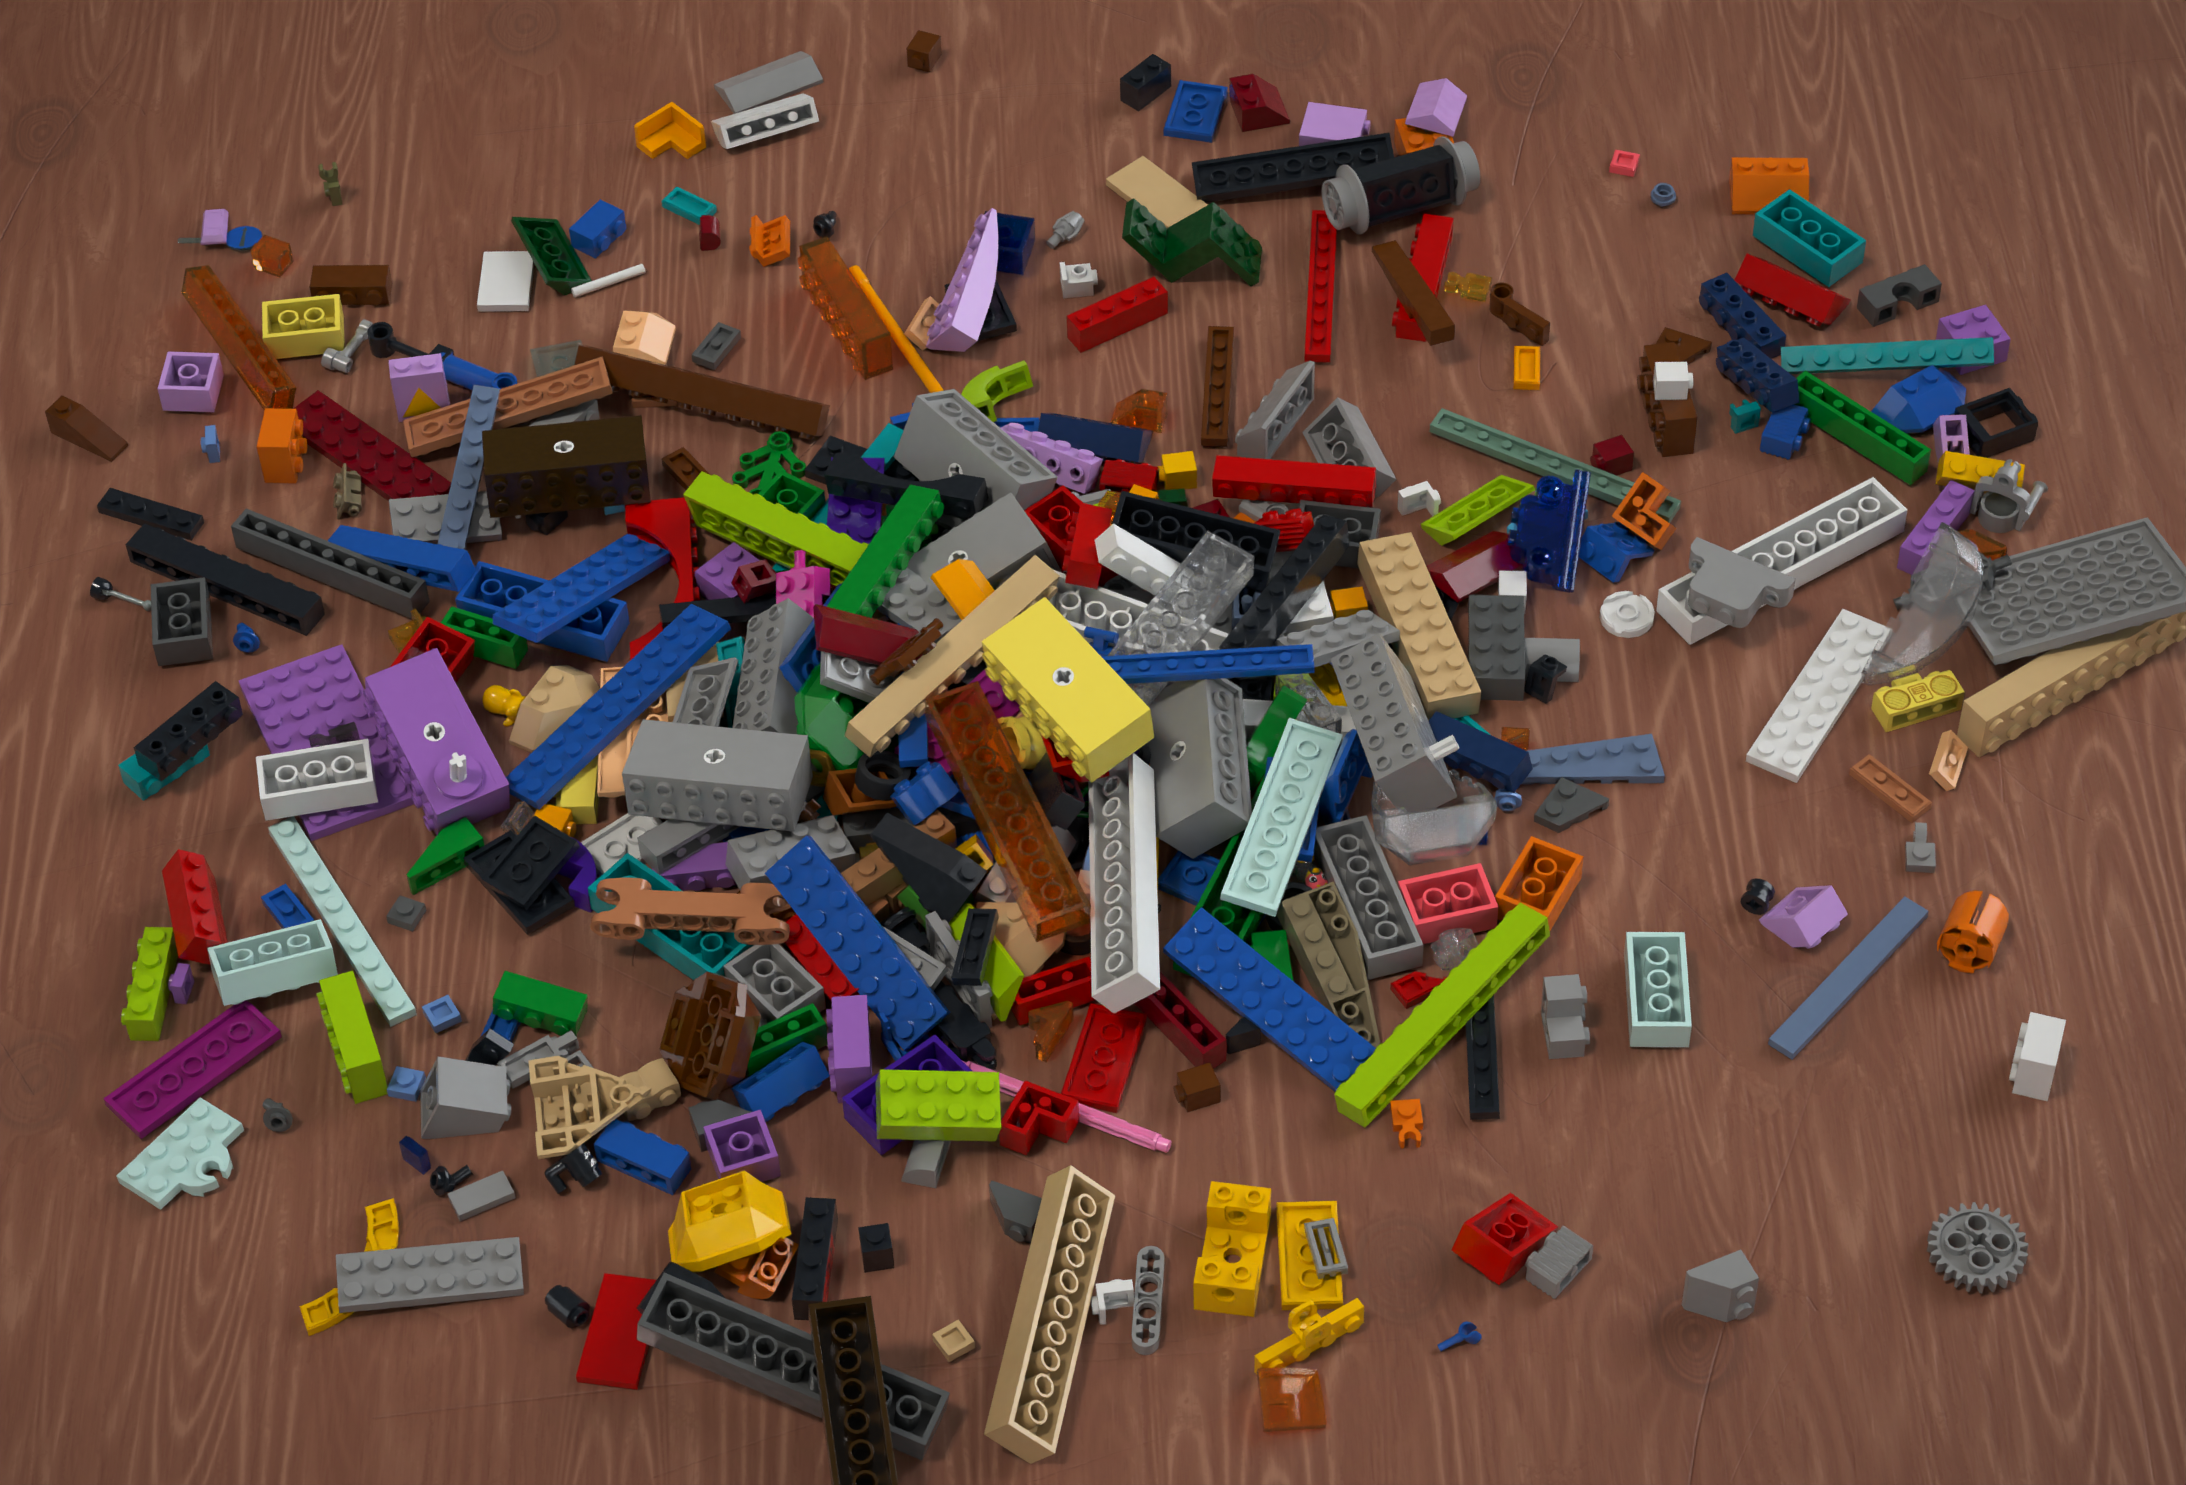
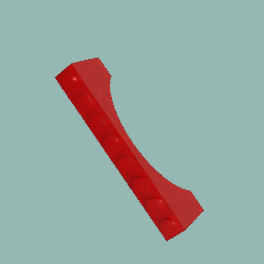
(669, 526)

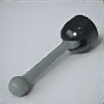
(103, 589)

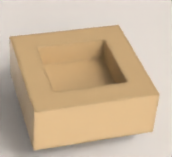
(953, 1340)

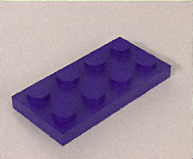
(855, 516)

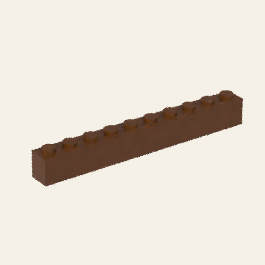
(710, 393)

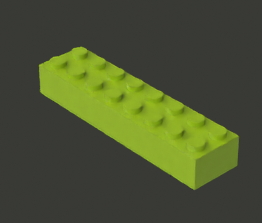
(769, 527)

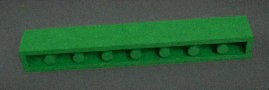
(889, 552)

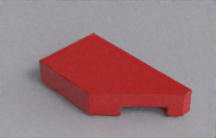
(1414, 988)

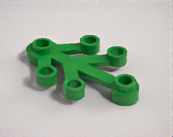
(778, 445)

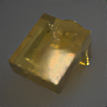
(402, 634)

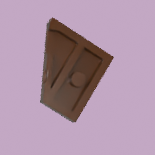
(1687, 345)

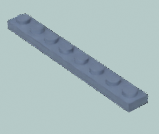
(468, 468)

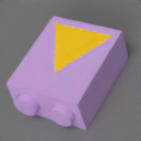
(418, 385)

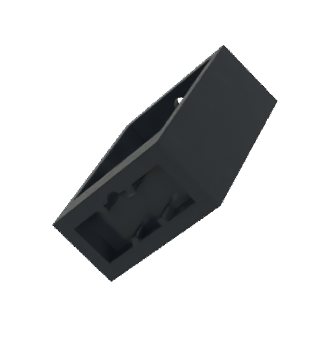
(2003, 401)

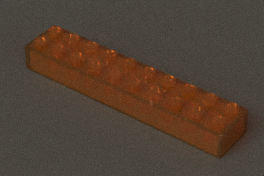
(1007, 811)

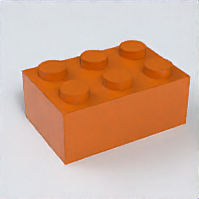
(1541, 880)

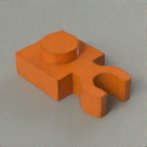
(1407, 1120)

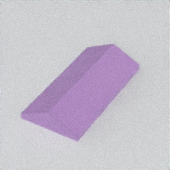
(1437, 107)

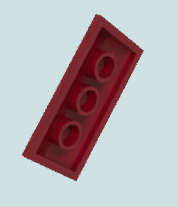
(1473, 566)
(858, 635)

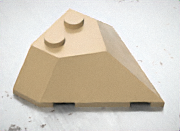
(550, 704)
(1018, 940)
(575, 1103)

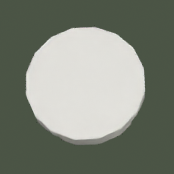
(1627, 614)

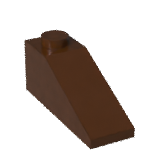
(81, 427)

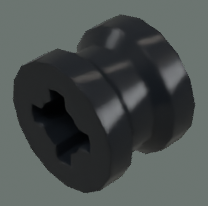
(1757, 896)

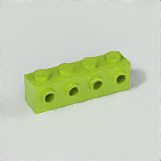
(149, 990)

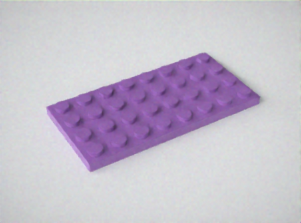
(310, 700)

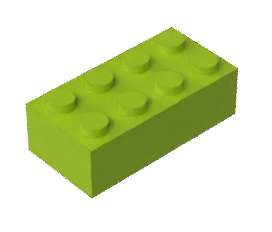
(351, 1037)
(938, 1105)

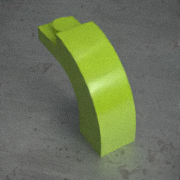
(995, 385)

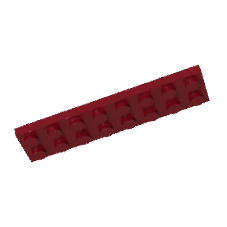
(376, 459)

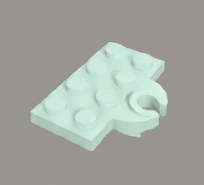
(184, 1155)

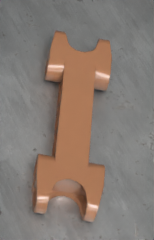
(645, 908)

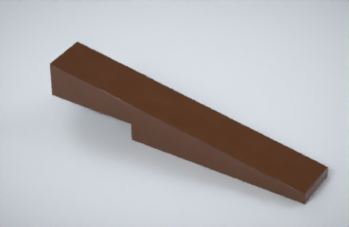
(1414, 293)

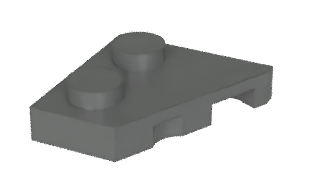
(1568, 805)

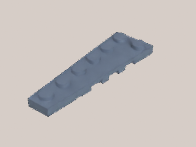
(1604, 760)

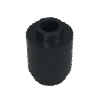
(567, 1306)

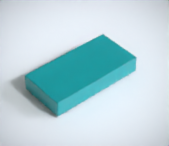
(688, 205)

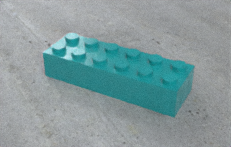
(684, 949)

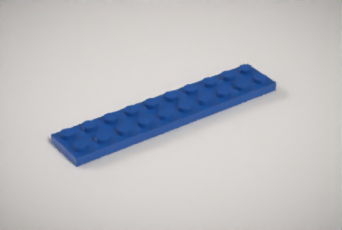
(615, 706)

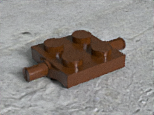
(905, 656)

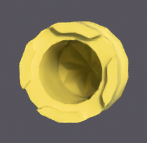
(1024, 740)

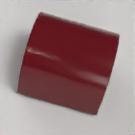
(709, 233)

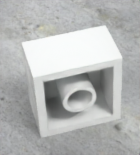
(2036, 1056)

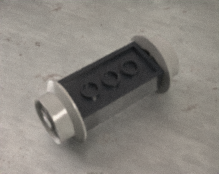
(1401, 185)

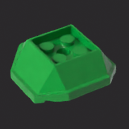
(825, 717)

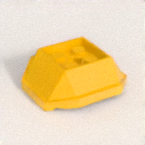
(726, 1222)

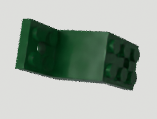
(1192, 242)

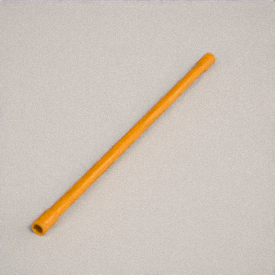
(896, 332)

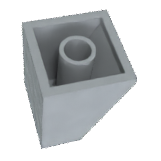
(463, 1099)

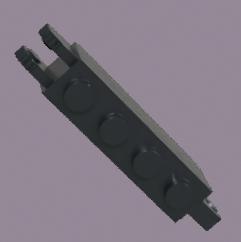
(963, 1031)

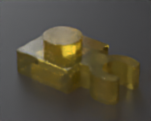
(1471, 287)

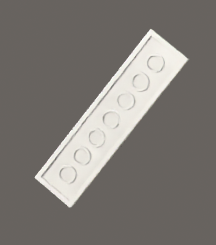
(1817, 697)

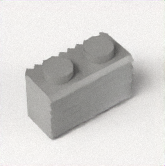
(1558, 1261)

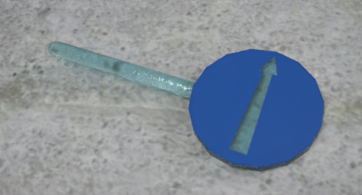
(237, 239)

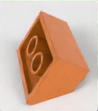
(1762, 180)

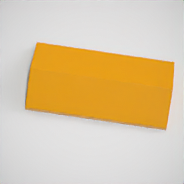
(962, 586)

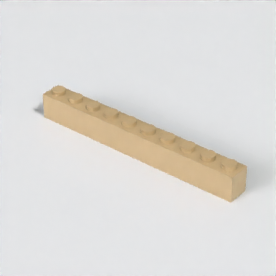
(949, 660)

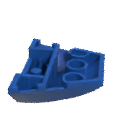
(1343, 778)

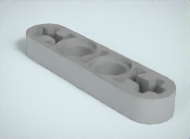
(1148, 1300)

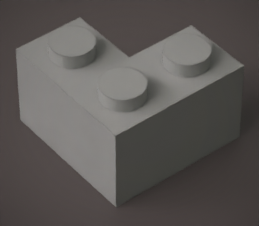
(1563, 1016)

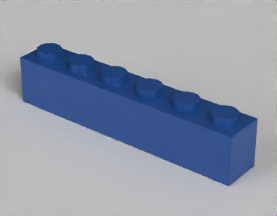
(435, 563)

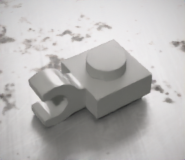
(1919, 854)

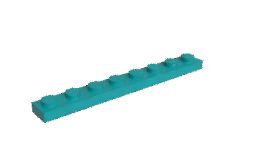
(1888, 355)

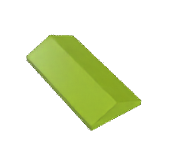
(1475, 508)
(1001, 971)

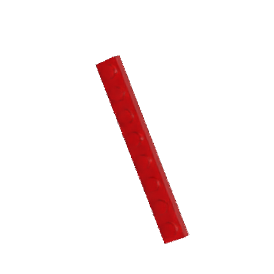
(1320, 289)

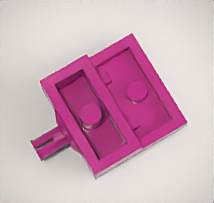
(803, 584)

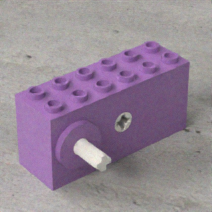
(436, 742)

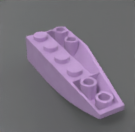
(970, 291)

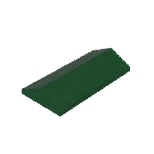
(551, 253)

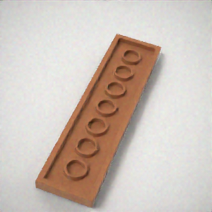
(515, 405)

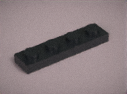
(153, 513)

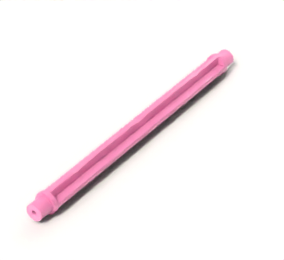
(1092, 1116)

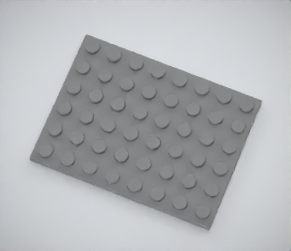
(2079, 591)

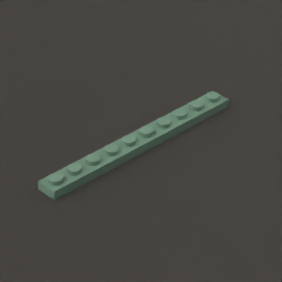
(1537, 459)

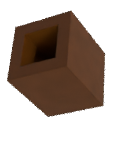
(924, 51)
(1197, 1087)

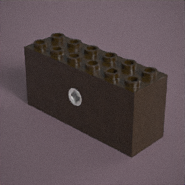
(565, 466)

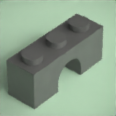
(1880, 300)

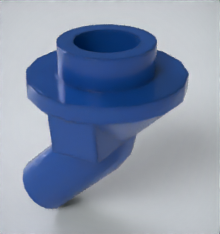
(246, 639)

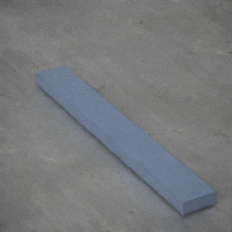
(1848, 978)

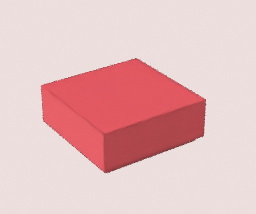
(1624, 163)

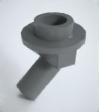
(276, 1116)

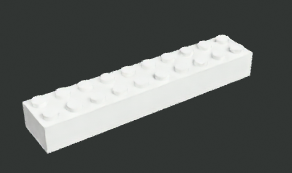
(1801, 549)
(1123, 885)

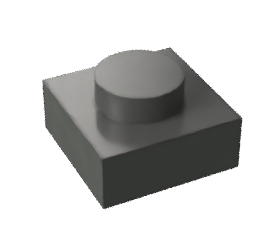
(406, 913)

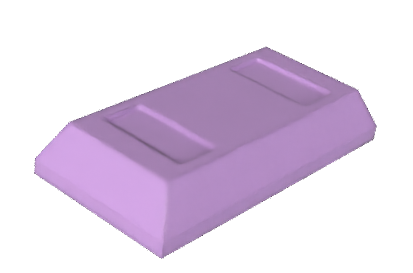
(214, 227)

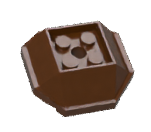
(710, 1034)

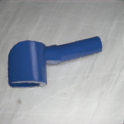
(1465, 1332)

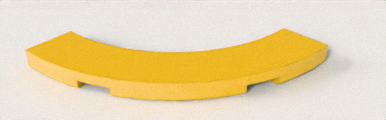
(381, 1235)

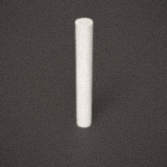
(608, 280)

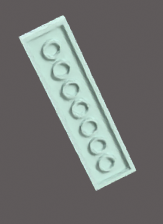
(1281, 817)

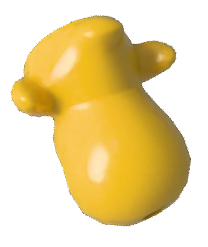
(503, 701)

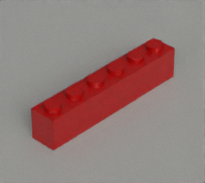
(1429, 259)
(1293, 481)

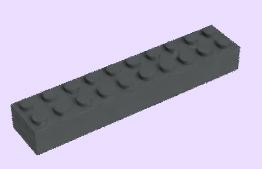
(774, 1358)

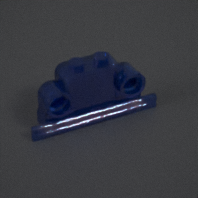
(1550, 530)

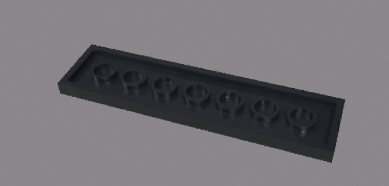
(1285, 167)

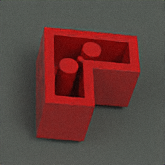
(1037, 1112)

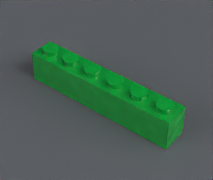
(1862, 429)

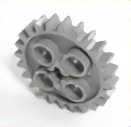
(1977, 1247)

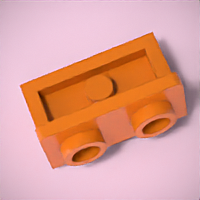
(770, 240)

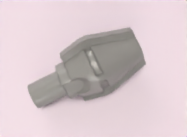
(1065, 229)

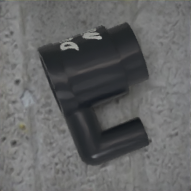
(578, 1163)

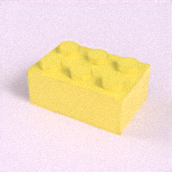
(303, 326)

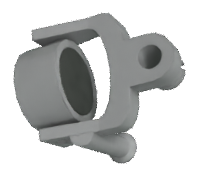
(2005, 504)

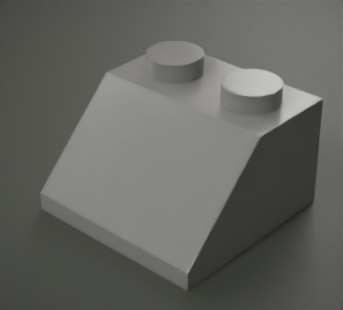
(1722, 1288)

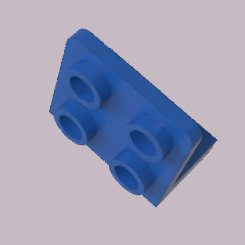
(1611, 548)

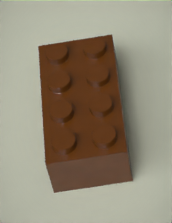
(1672, 419)

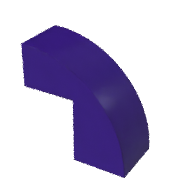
(583, 871)

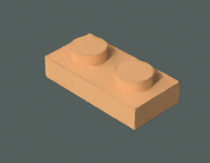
(921, 323)
(1948, 760)

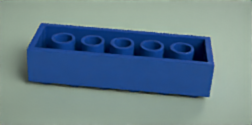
(591, 634)

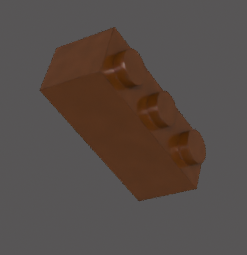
(353, 283)

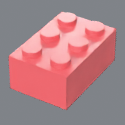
(1450, 901)

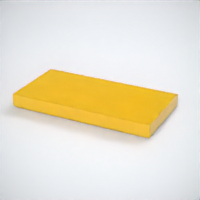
(1296, 1265)

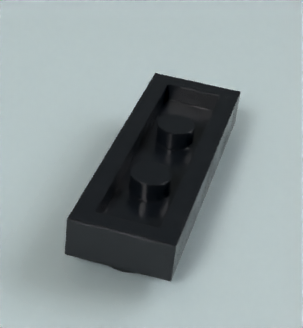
(975, 947)

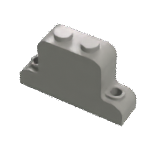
(1733, 585)

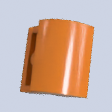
(760, 1272)

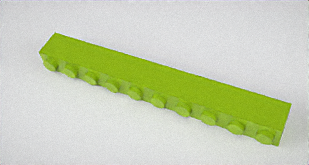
(1441, 1014)

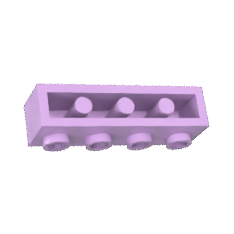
(1072, 466)

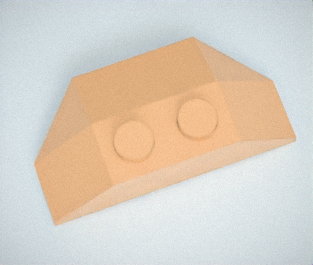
(644, 336)

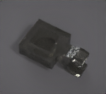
(340, 734)

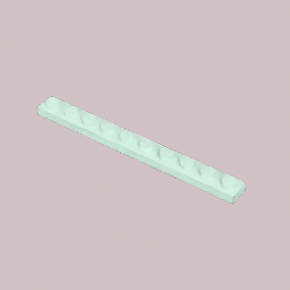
(342, 921)

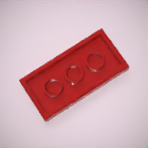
(1104, 1057)
(611, 1347)

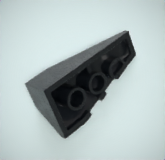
(933, 869)

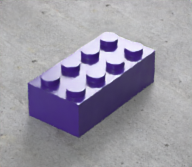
(860, 1104)

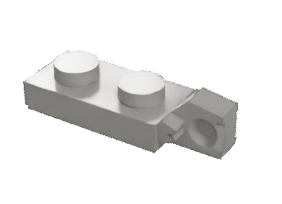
(517, 1064)

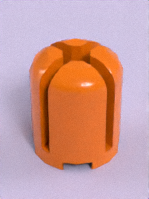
(1962, 931)

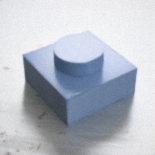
(210, 444)
(441, 1014)
(406, 1083)

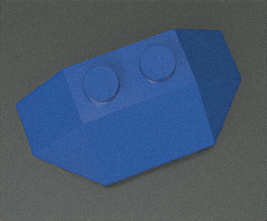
(1920, 400)

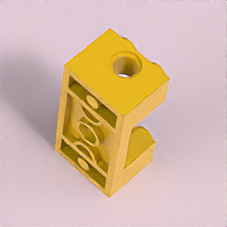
(1235, 1226)

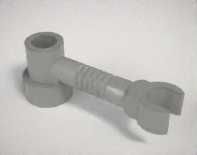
(341, 360)

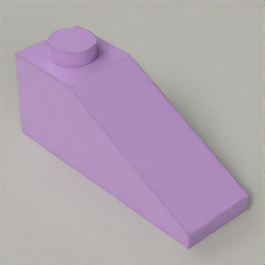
(1951, 435)

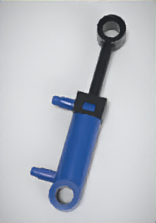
(456, 370)

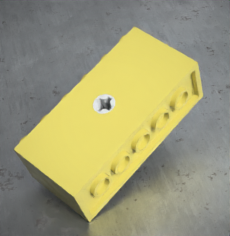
(1067, 690)

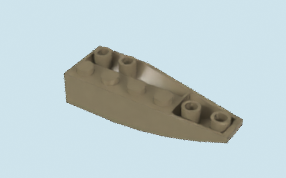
(1331, 956)

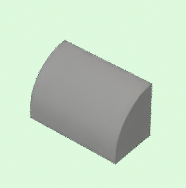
(1564, 650)
(926, 1162)

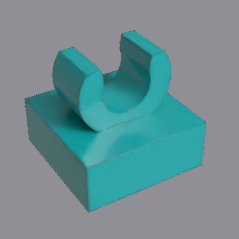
(1744, 416)

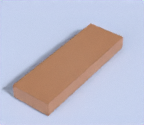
(1890, 788)

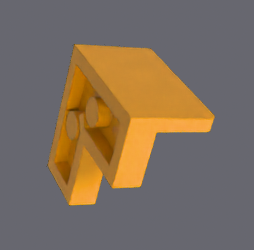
(667, 129)

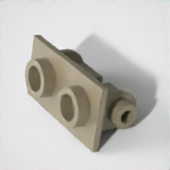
(348, 490)

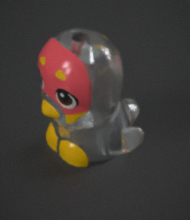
(1309, 874)

